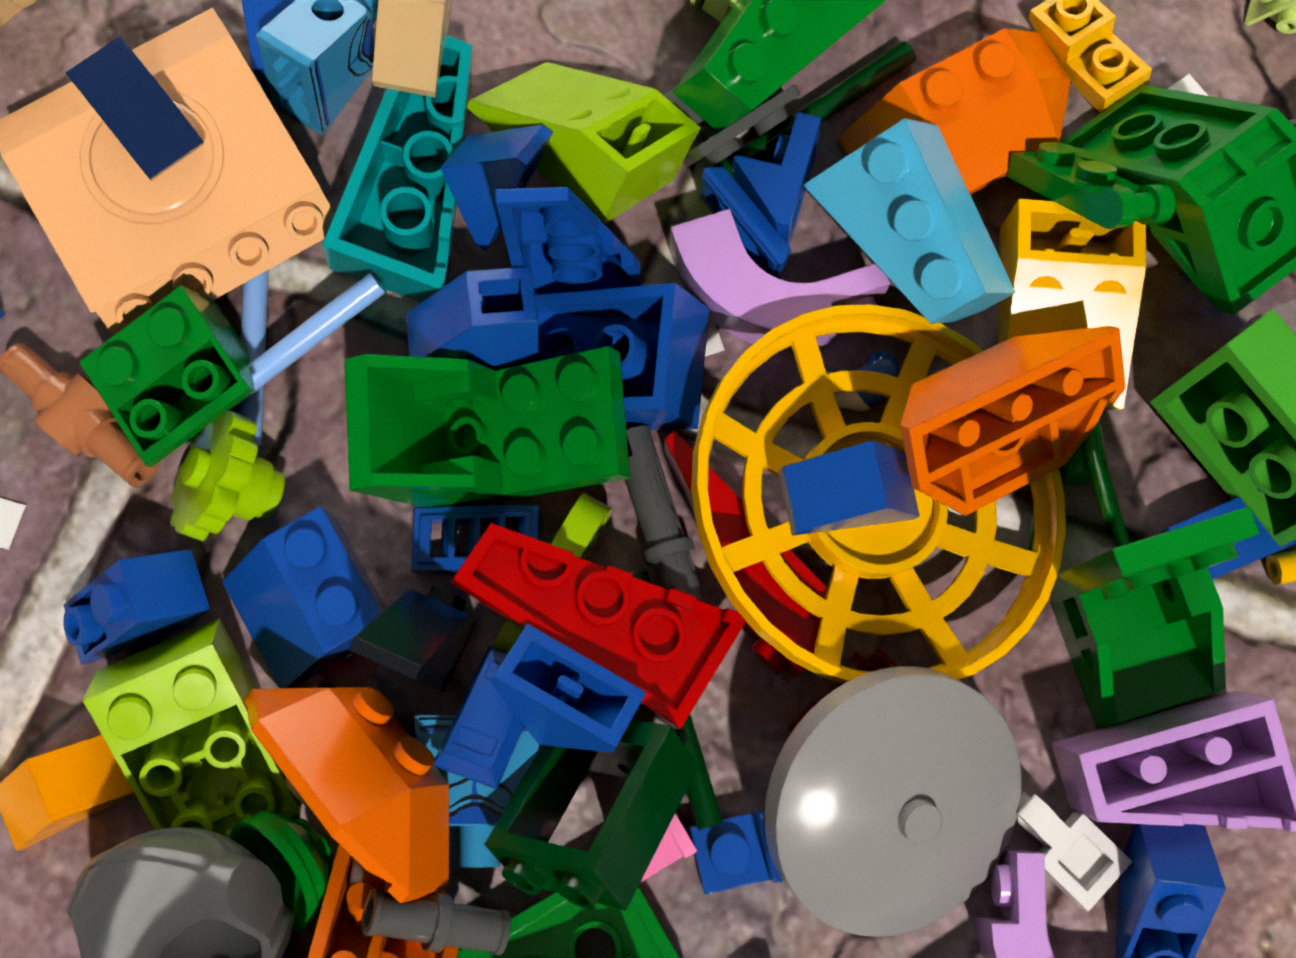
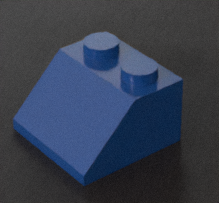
(303, 597)

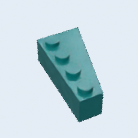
(397, 204)

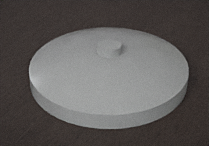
(892, 800)

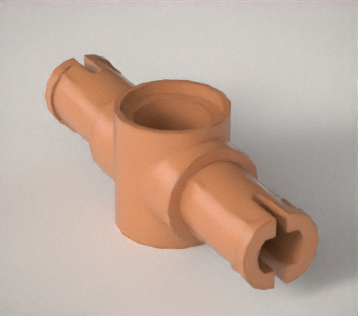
(74, 414)

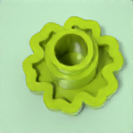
(224, 479)

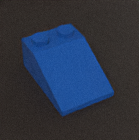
(658, 339)

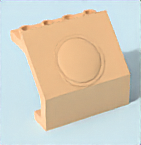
(198, 225)

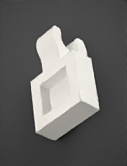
(1075, 851)

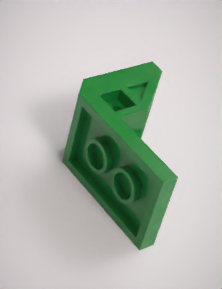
(1229, 180)
(480, 435)
(1149, 619)

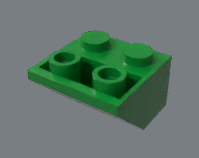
(171, 373)

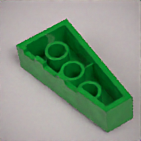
(761, 50)

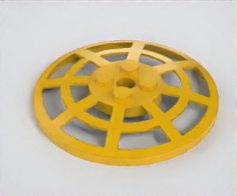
(873, 549)

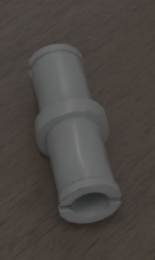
(436, 923)

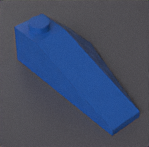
(562, 242)

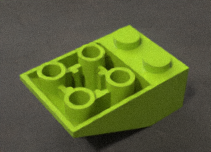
(608, 136)
(186, 734)

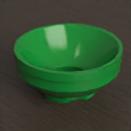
(294, 855)

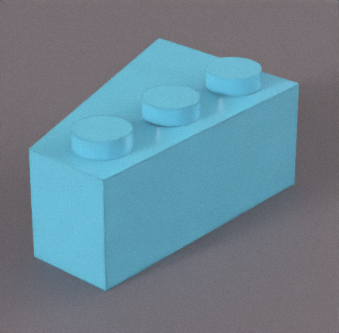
(916, 221)

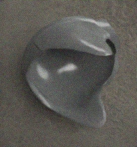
(179, 898)

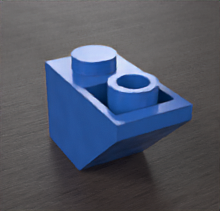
(478, 318)
(134, 604)
(1167, 892)

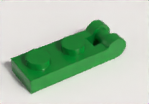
(1091, 187)

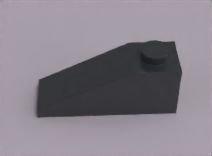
(419, 636)

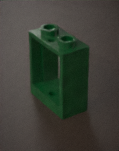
(611, 871)

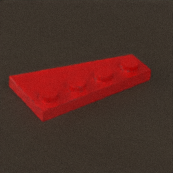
(626, 625)

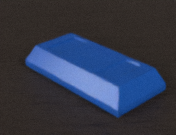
(758, 236)
(482, 730)

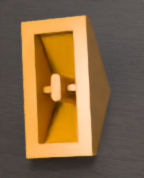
(60, 790)

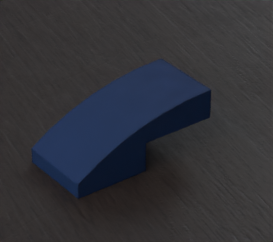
(135, 108)

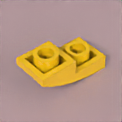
(1089, 51)

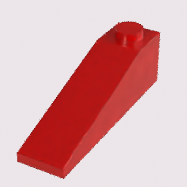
(755, 580)

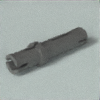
(658, 518)

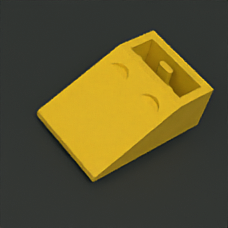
(1070, 275)

